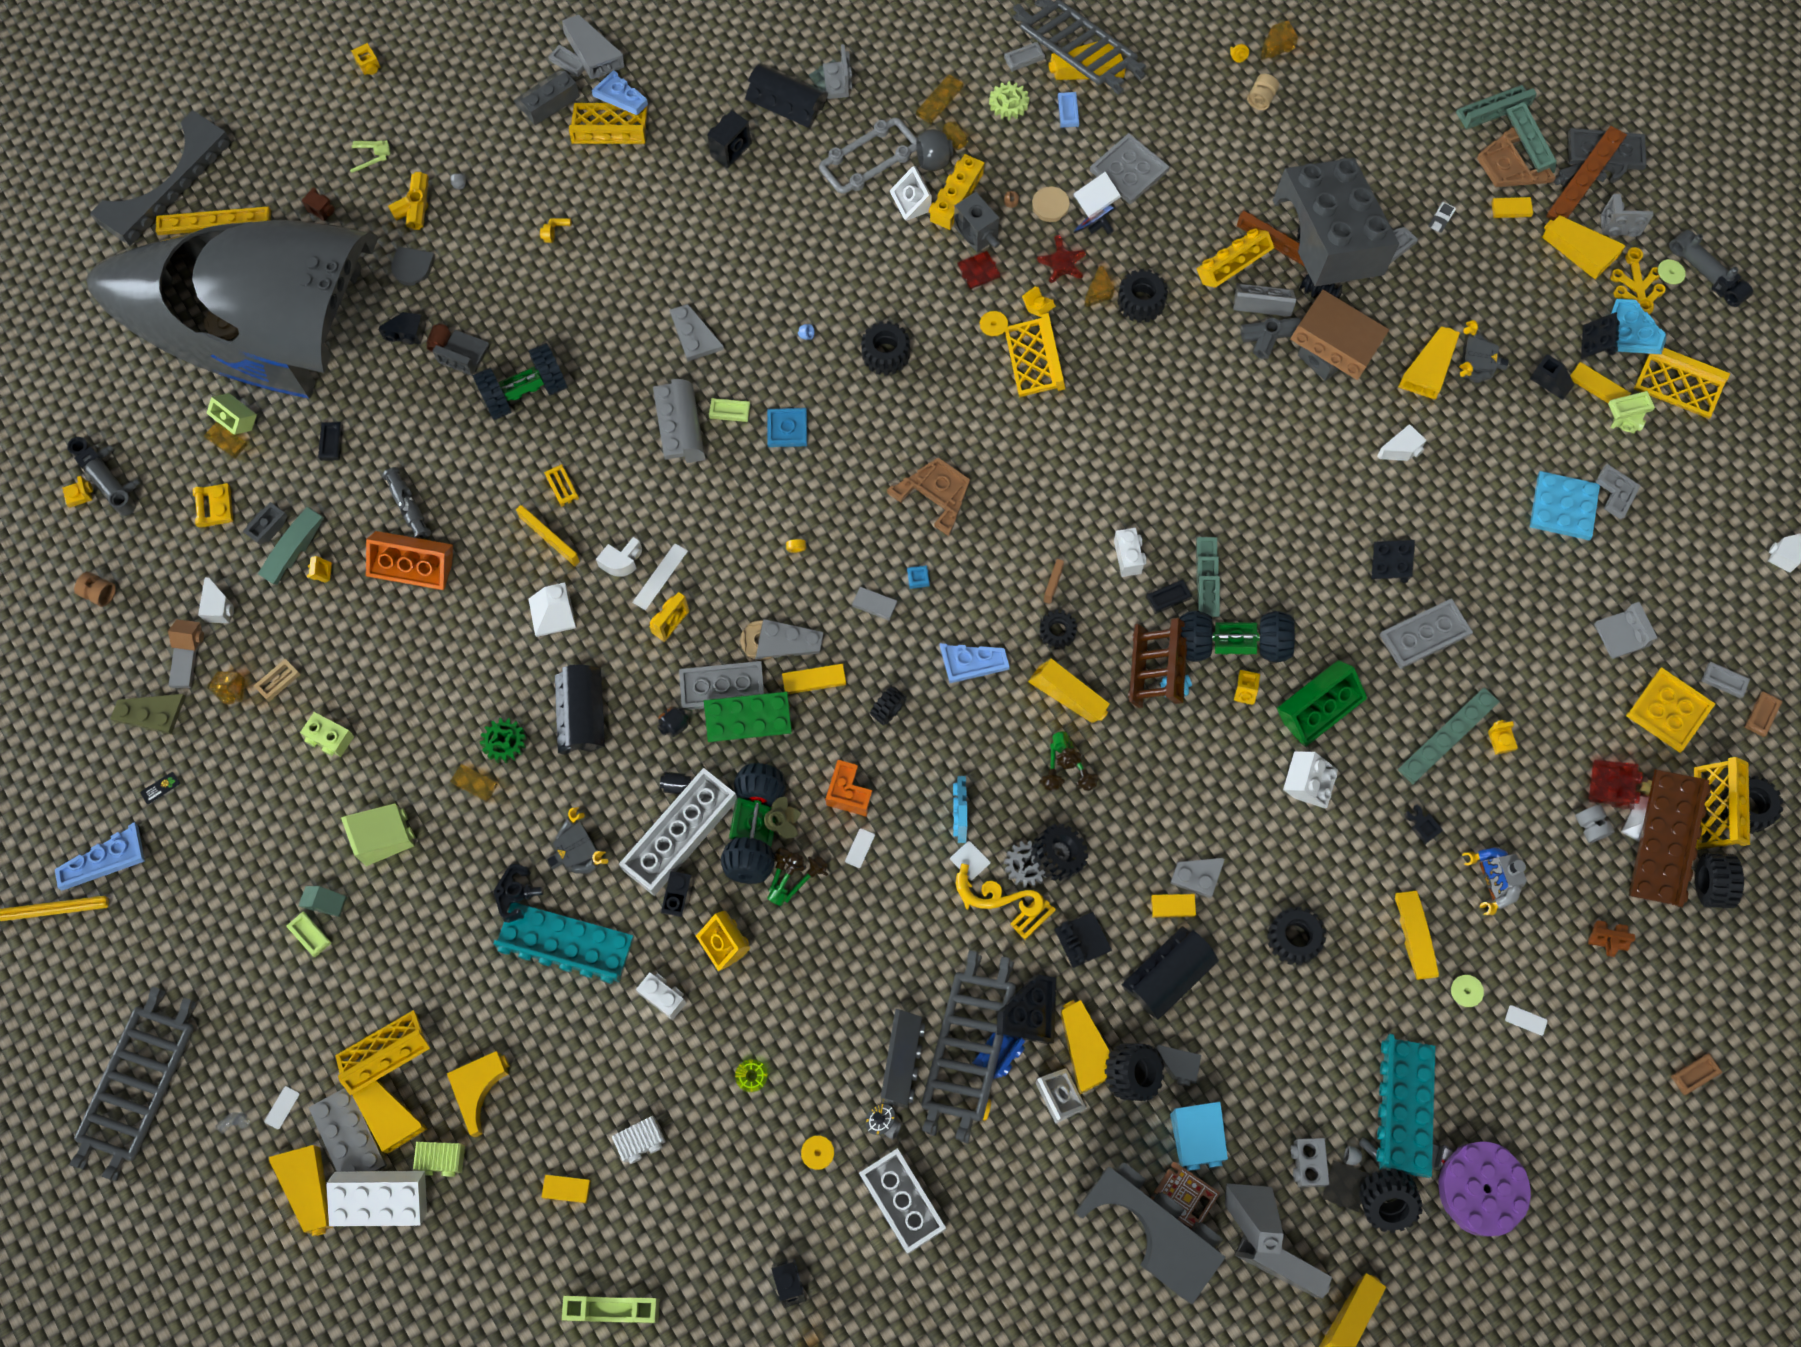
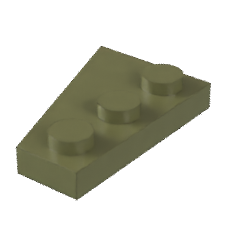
(151, 713)

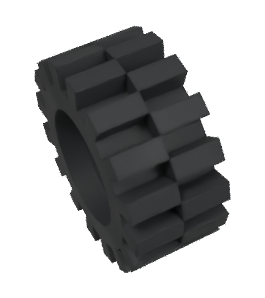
(1058, 641)
(888, 705)

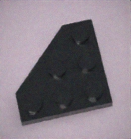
(1030, 1012)

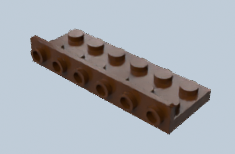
(1669, 838)

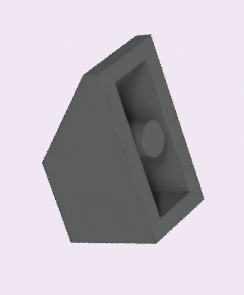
(1180, 1064)

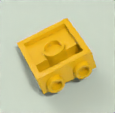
(670, 617)

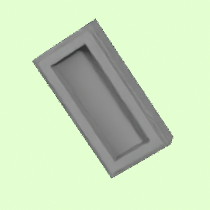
(1024, 56)
(567, 60)
(874, 603)
(182, 668)
(1725, 680)

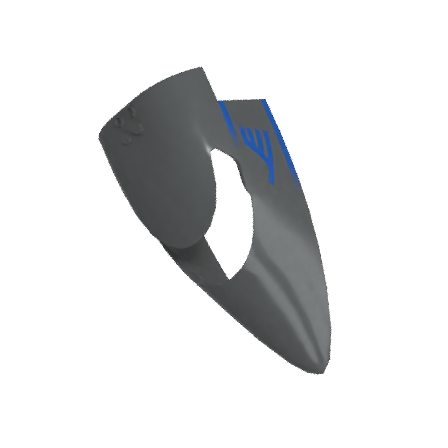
(263, 277)

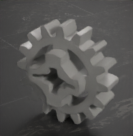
(1019, 860)

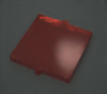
(978, 270)

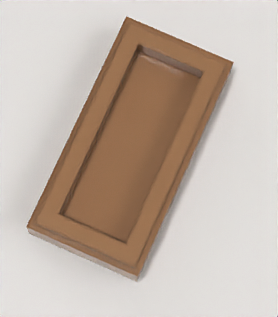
(1054, 580)
(1763, 714)
(1696, 1074)

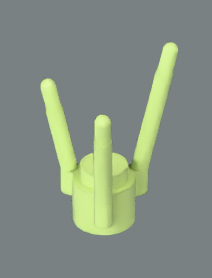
(380, 148)

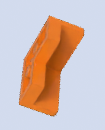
(844, 794)

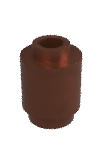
(438, 336)

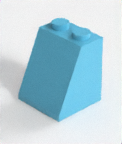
(1199, 1136)

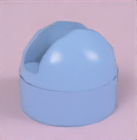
(806, 332)

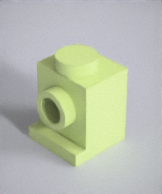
(1630, 424)

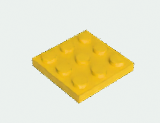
(1670, 710)

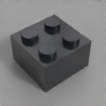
(729, 139)

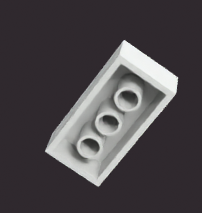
(377, 1198)
(902, 1201)

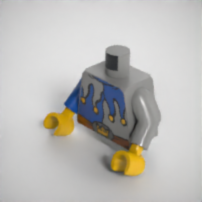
(1502, 874)

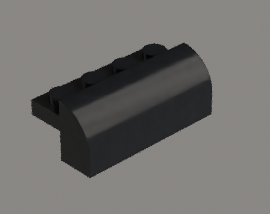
(785, 95)
(579, 709)
(1171, 972)

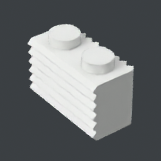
(639, 1139)

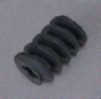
(1316, 290)

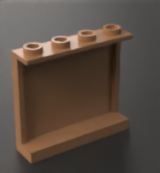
(1339, 334)

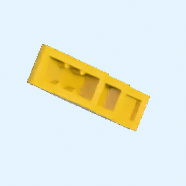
(1417, 935)

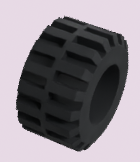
(1142, 282)
(881, 335)
(1767, 801)
(1719, 880)
(1303, 920)
(1147, 1068)
(1394, 1214)

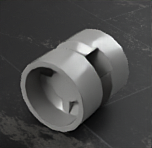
(1594, 823)

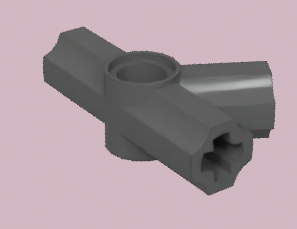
(1265, 338)

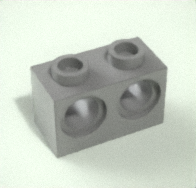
(1317, 1162)

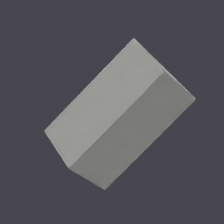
(1264, 299)

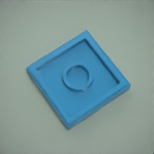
(787, 427)

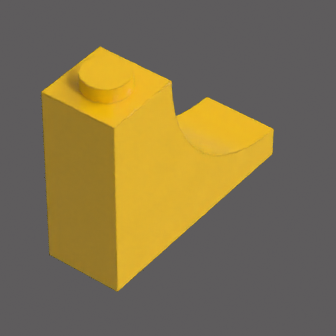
(473, 1083)

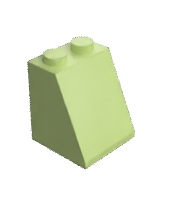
(378, 833)

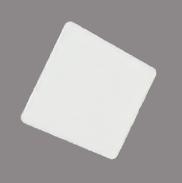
(971, 856)

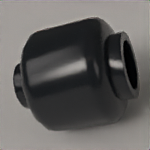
(673, 721)

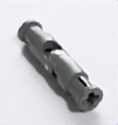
(406, 503)

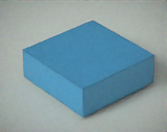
(918, 577)

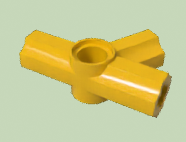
(414, 203)

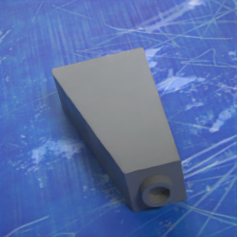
(593, 49)
(1257, 1215)
(1286, 1268)

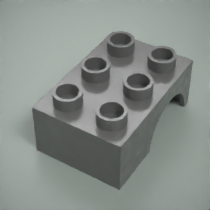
(1339, 221)
(1174, 1253)

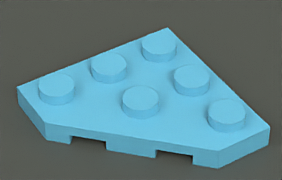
(1637, 329)
(960, 809)

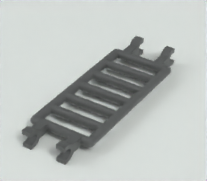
(1107, 77)
(964, 1131)
(119, 1154)

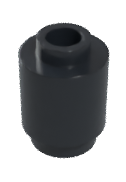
(674, 782)

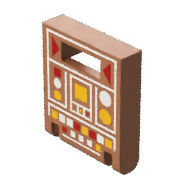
(1186, 1191)

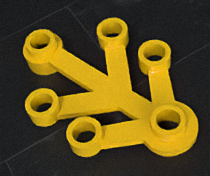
(1638, 285)

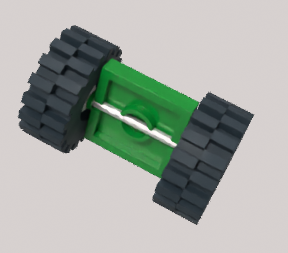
(529, 380)

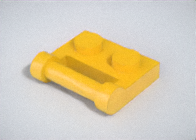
(219, 503)

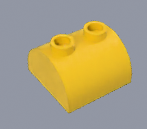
(723, 940)

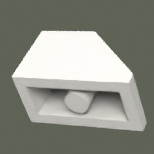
(1403, 445)
(1786, 553)
(214, 604)

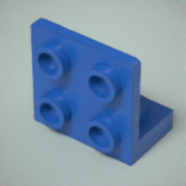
(1009, 1050)

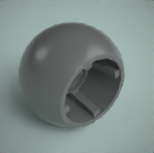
(933, 150)

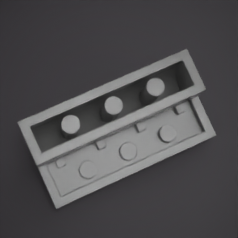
(679, 421)

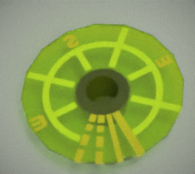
(751, 1075)

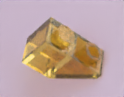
(1279, 40)
(227, 687)

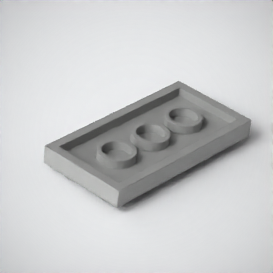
(1426, 633)
(719, 682)
(346, 1134)

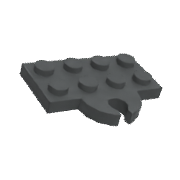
(1628, 156)

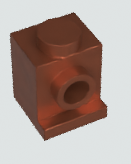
(318, 204)

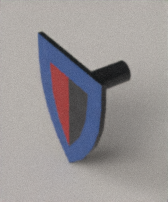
(1098, 222)

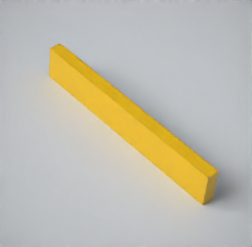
(199, 220)

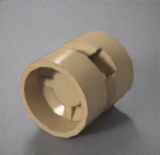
(1263, 92)

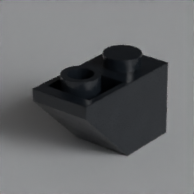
(404, 328)
(1553, 377)
(677, 894)

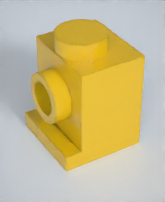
(368, 62)

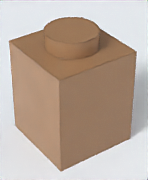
(185, 634)

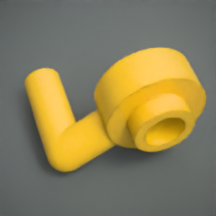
(547, 232)

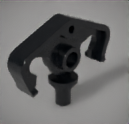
(512, 892)

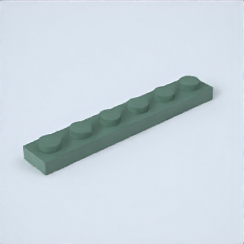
(1448, 736)

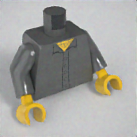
(1479, 356)
(575, 847)

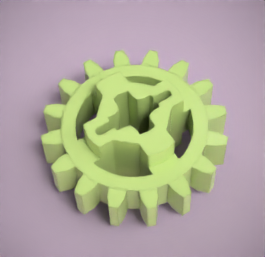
(1009, 100)

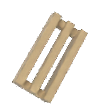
(279, 682)

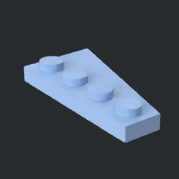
(114, 855)

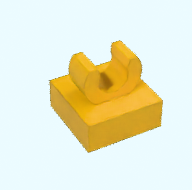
(319, 569)

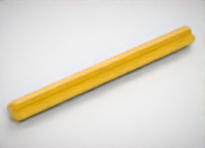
(54, 908)

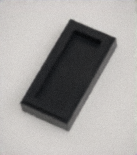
(330, 441)
(1169, 596)

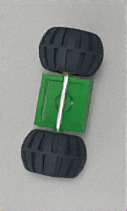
(1275, 636)
(749, 853)

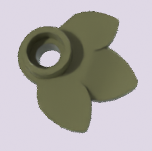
(784, 818)

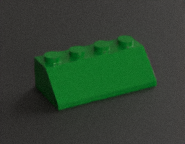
(1322, 702)

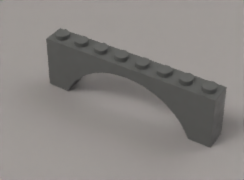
(132, 217)

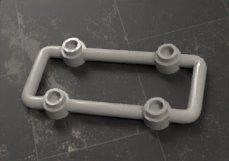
(857, 180)

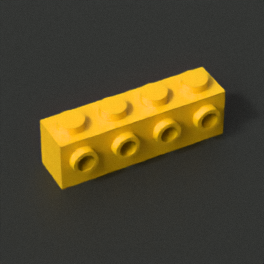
(958, 187)
(1235, 257)

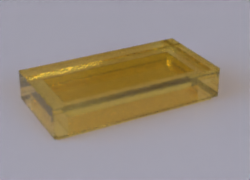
(225, 440)
(474, 783)

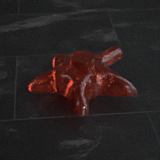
(1062, 261)

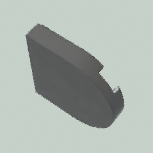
(411, 265)

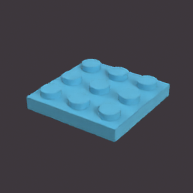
(1564, 505)

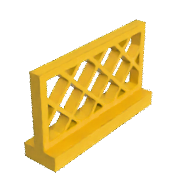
(608, 132)
(1051, 356)
(1691, 368)
(1737, 802)
(381, 1062)

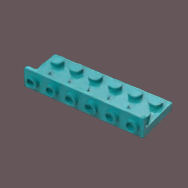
(566, 943)
(1406, 1107)

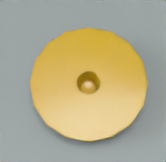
(993, 323)
(817, 1152)

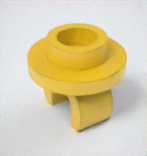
(1239, 53)

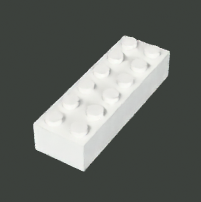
(678, 831)

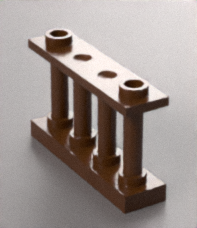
(1174, 671)

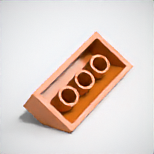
(408, 560)

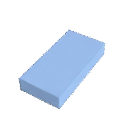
(1068, 109)

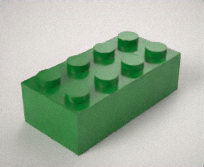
(747, 716)

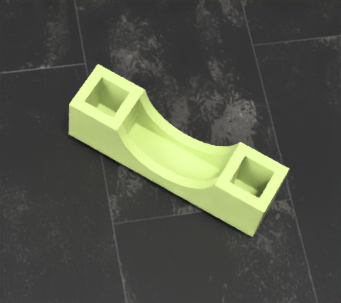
(610, 1309)

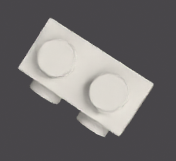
(1129, 552)
(661, 996)

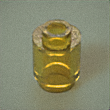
(955, 134)

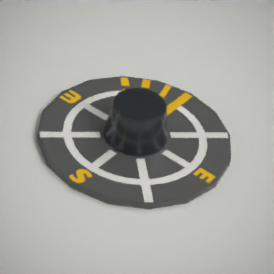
(880, 1119)

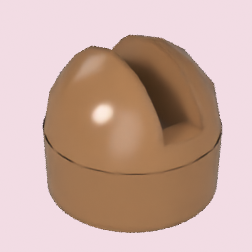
(1011, 204)

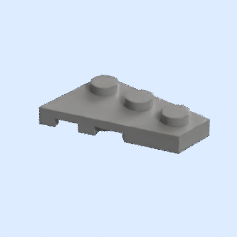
(694, 334)
(783, 639)

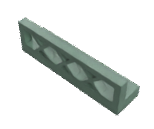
(1496, 109)
(1531, 137)

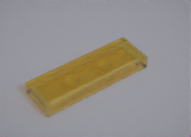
(939, 99)

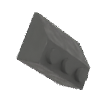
(548, 97)

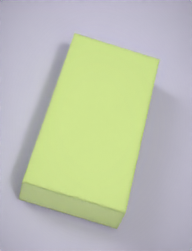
(1631, 405)
(729, 410)
(309, 934)

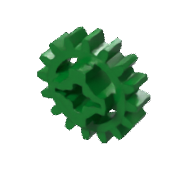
(494, 745)

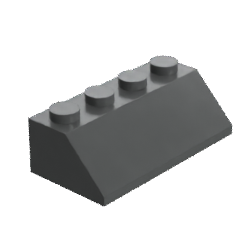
(901, 1059)

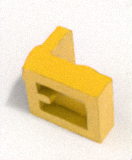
(1036, 302)
(78, 492)
(1247, 687)
(1502, 737)

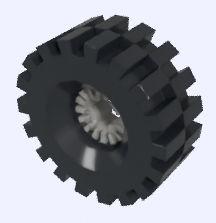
(1071, 855)

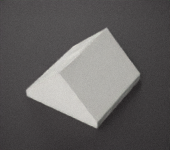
(912, 195)
(1097, 195)
(1060, 1095)

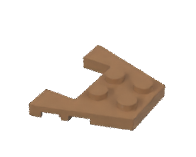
(1507, 167)
(941, 485)

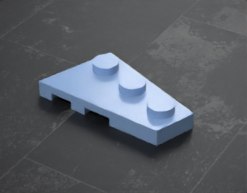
(620, 94)
(972, 662)

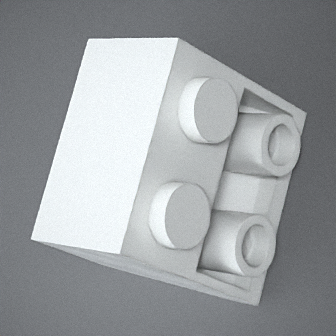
(1310, 779)

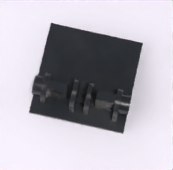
(1600, 336)
(1393, 560)
(1082, 939)

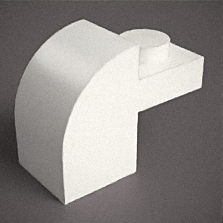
(617, 562)

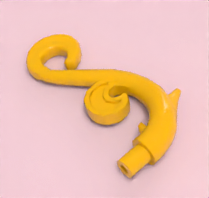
(997, 900)

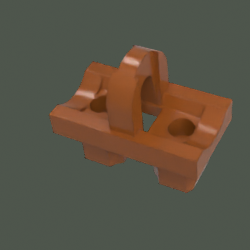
(1619, 937)

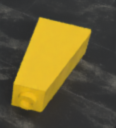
(1064, 71)
(1582, 245)
(1430, 367)
(1069, 691)
(1085, 1046)
(387, 1117)
(304, 1186)
(1355, 1313)

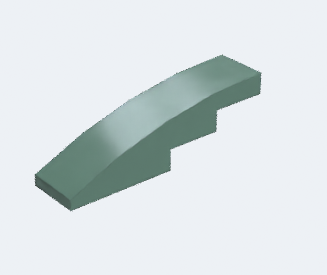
(290, 545)
(1207, 576)

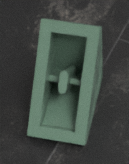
(322, 900)

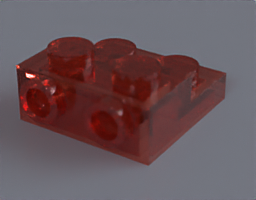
(1615, 784)

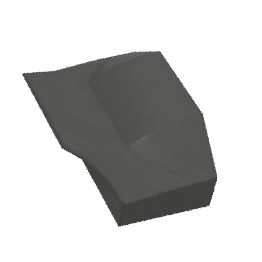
(265, 524)

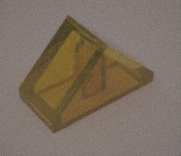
(1100, 288)

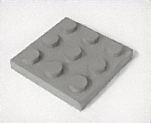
(1130, 168)

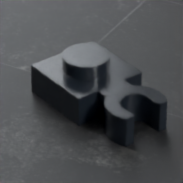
(1424, 827)

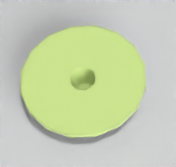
(1671, 271)
(1467, 991)

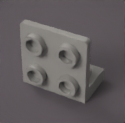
(838, 76)
(1620, 222)
(1626, 631)

